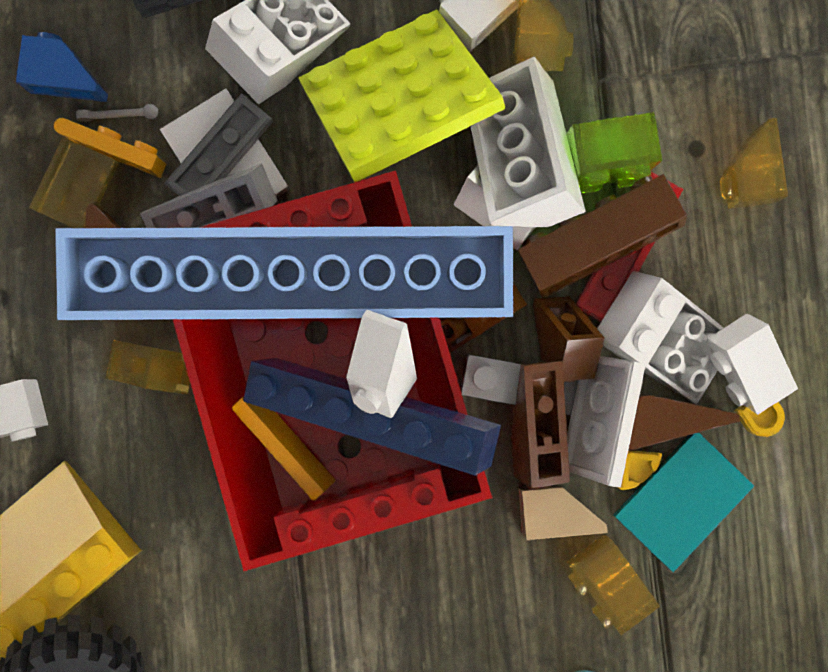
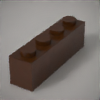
(602, 235)

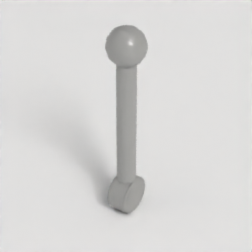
(149, 111)

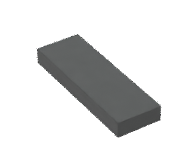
(221, 147)

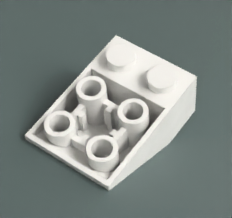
(272, 41)
(664, 331)

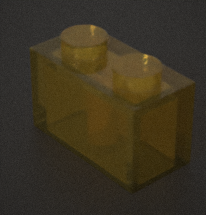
(613, 585)

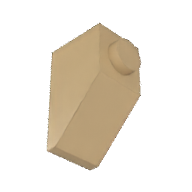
(555, 513)

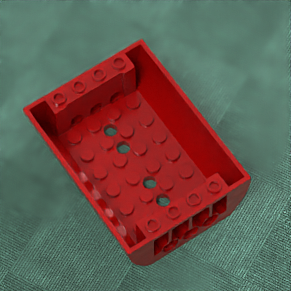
(372, 490)

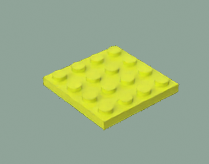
(400, 94)

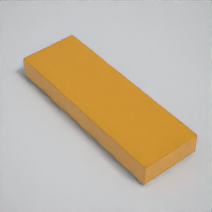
(285, 448)

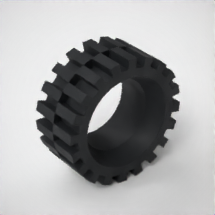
(73, 649)

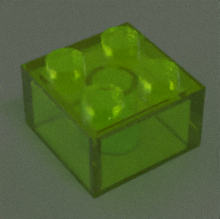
(614, 150)

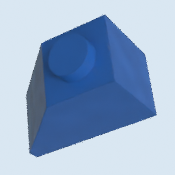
(54, 69)

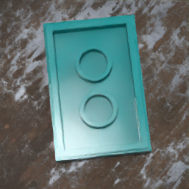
(683, 500)

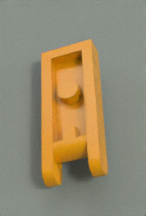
(108, 143)

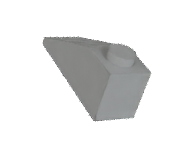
(215, 202)
(499, 381)

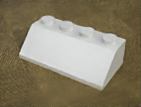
(526, 153)

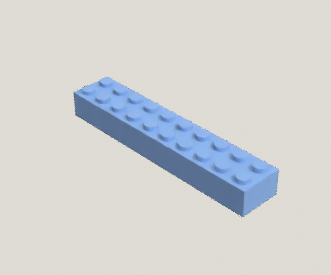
(283, 272)

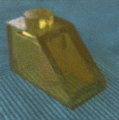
(542, 34)
(756, 171)
(148, 367)

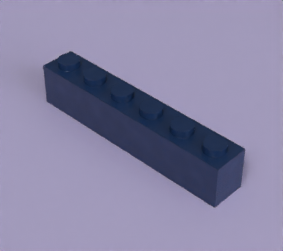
(414, 429)

